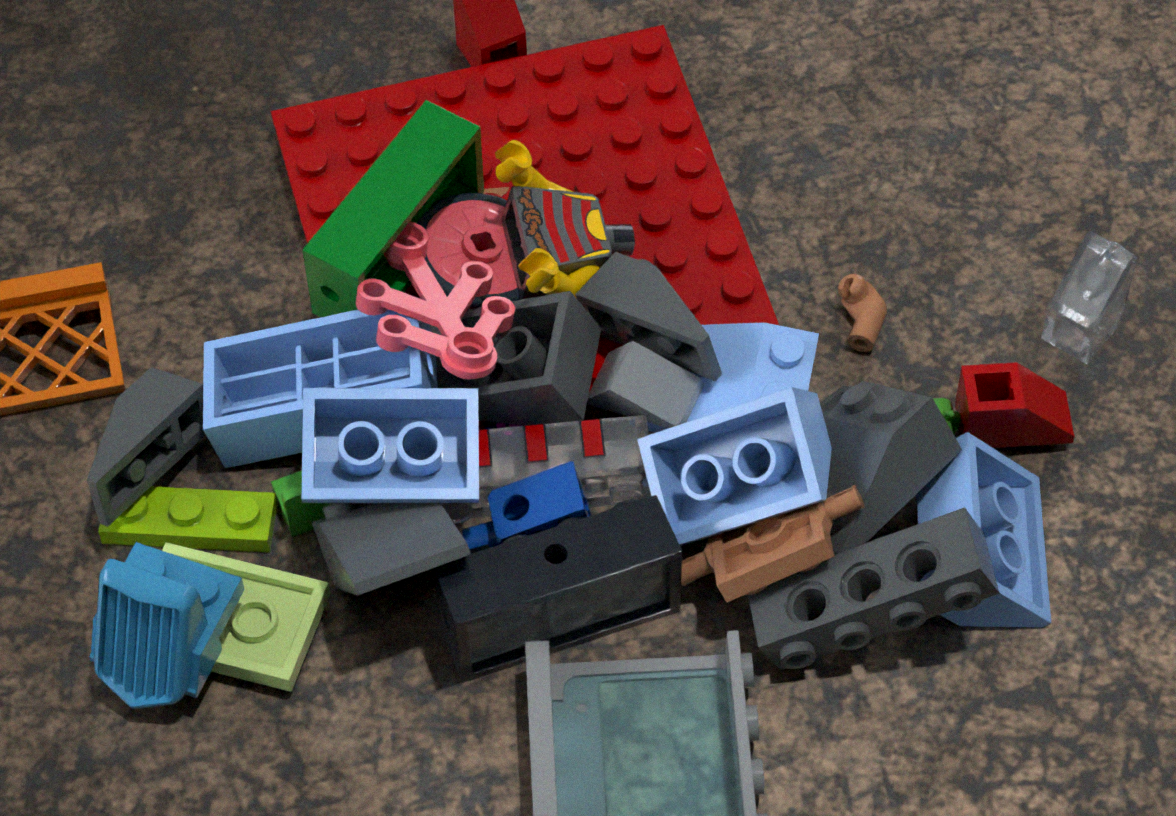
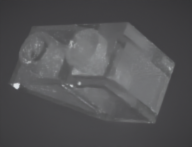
(1090, 298)

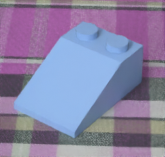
(753, 364)

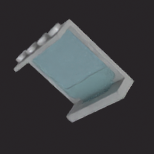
(643, 735)

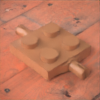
(772, 548)

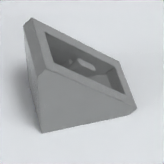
(644, 383)

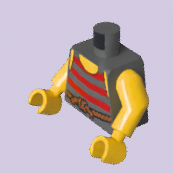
(553, 232)

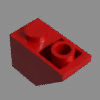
(489, 30)
(1012, 406)

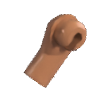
(865, 308)

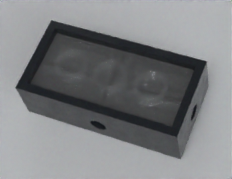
(559, 586)

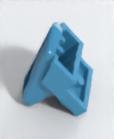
(159, 625)

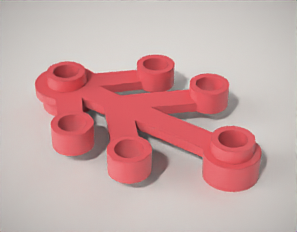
(461, 349)

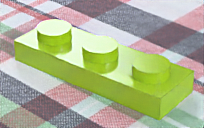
(197, 520)

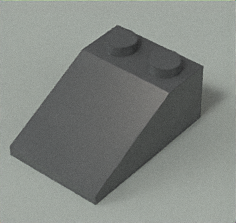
(540, 364)
(887, 448)
(385, 542)

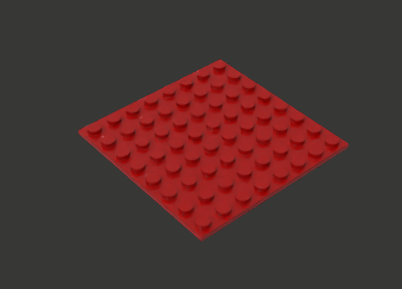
(596, 121)

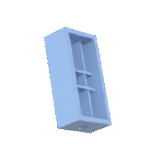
(259, 378)

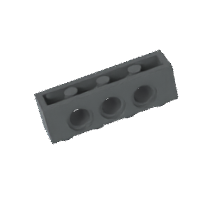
(893, 564)

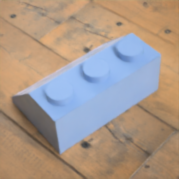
(390, 445)
(740, 464)
(1009, 512)

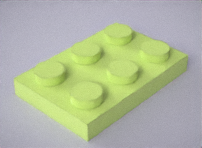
(270, 623)

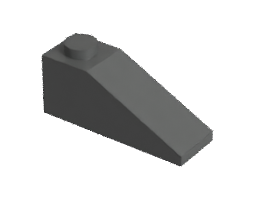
(640, 305)
(143, 439)

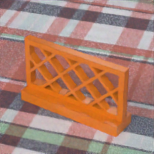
(40, 299)

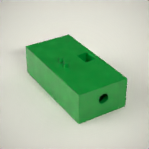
(425, 162)

